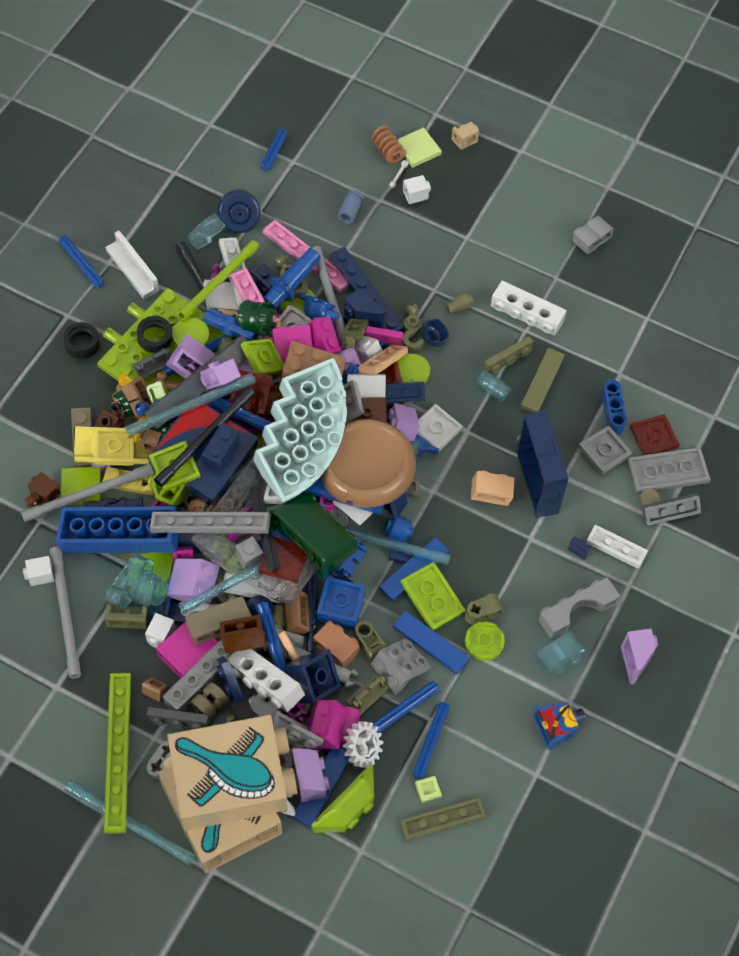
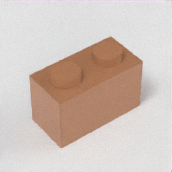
(342, 647)

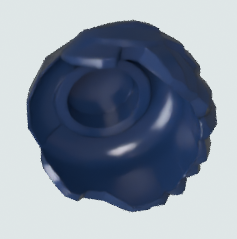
(434, 332)

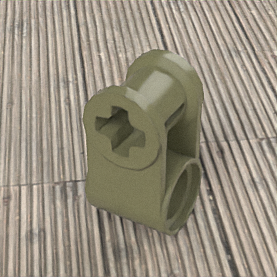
(486, 607)
(370, 643)

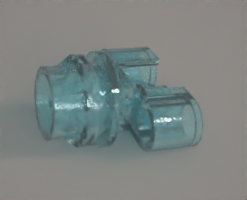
(138, 584)

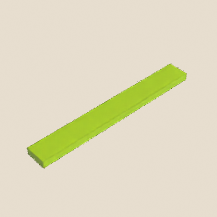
(117, 753)

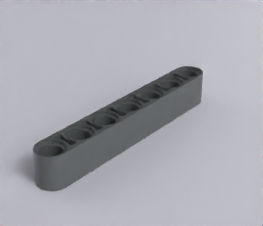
(192, 384)

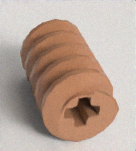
(388, 145)

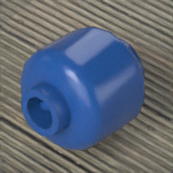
(399, 528)

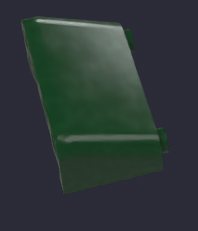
(314, 532)

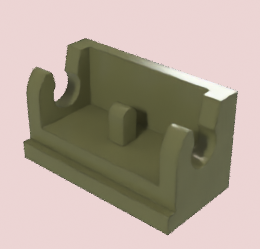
(126, 617)

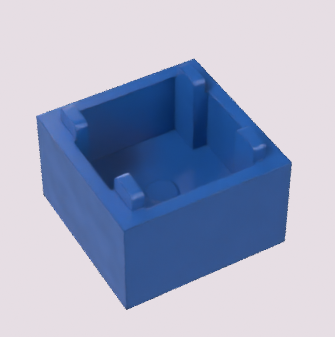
(341, 603)

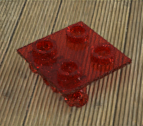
(261, 389)

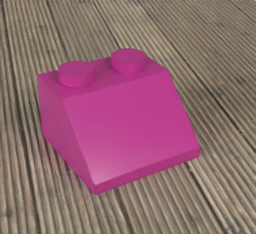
(324, 335)
(328, 722)

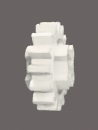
(363, 744)

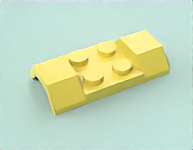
(107, 447)

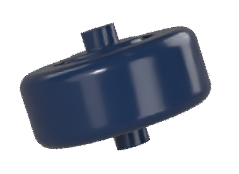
(239, 211)

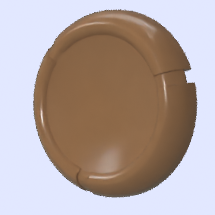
(370, 465)

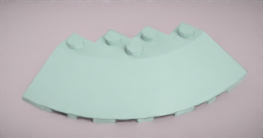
(305, 430)

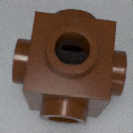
(109, 419)

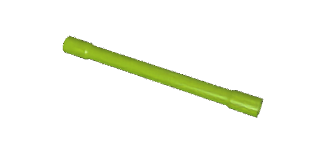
(191, 306)

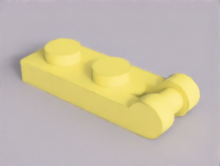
(135, 486)

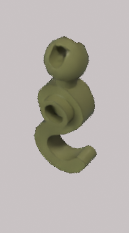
(282, 262)
(412, 326)

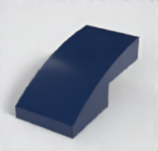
(168, 609)

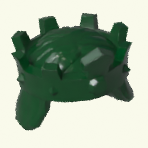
(256, 317)

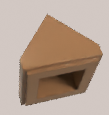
(154, 689)

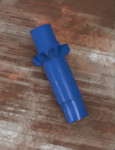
(283, 287)

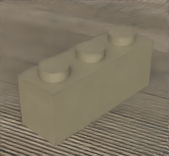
(206, 624)

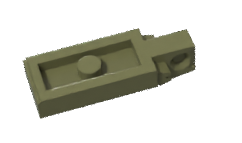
(354, 331)

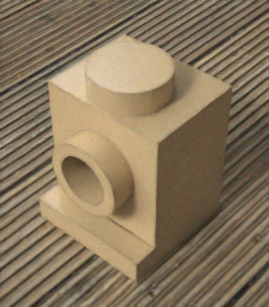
(465, 135)

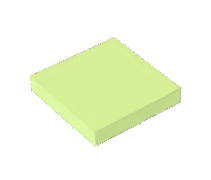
(419, 147)

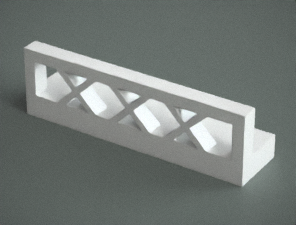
(133, 266)

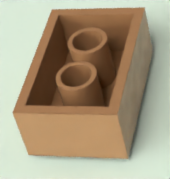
(303, 356)

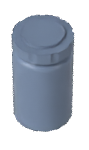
(350, 206)

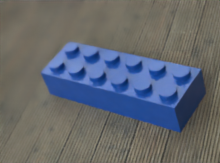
(113, 530)

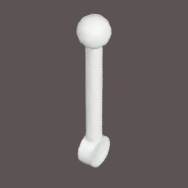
(404, 164)

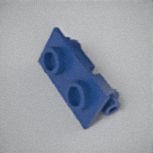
(349, 566)

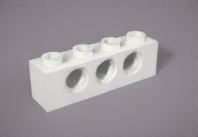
(522, 300)
(266, 679)

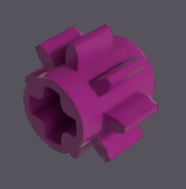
(299, 714)

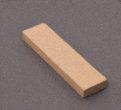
(383, 359)

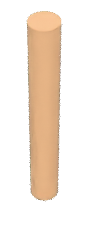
(288, 645)

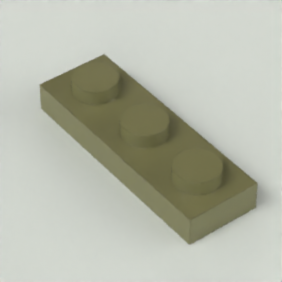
(508, 355)

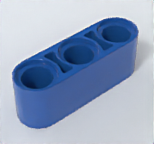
(614, 399)

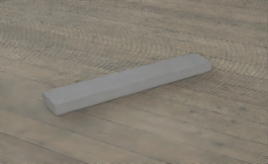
(210, 522)

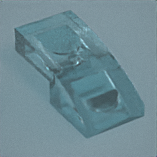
(202, 233)

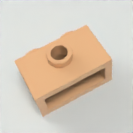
(492, 488)

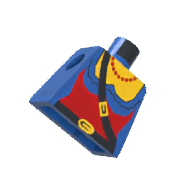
(557, 722)

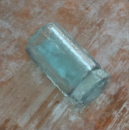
(493, 385)

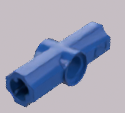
(227, 324)

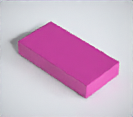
(385, 335)

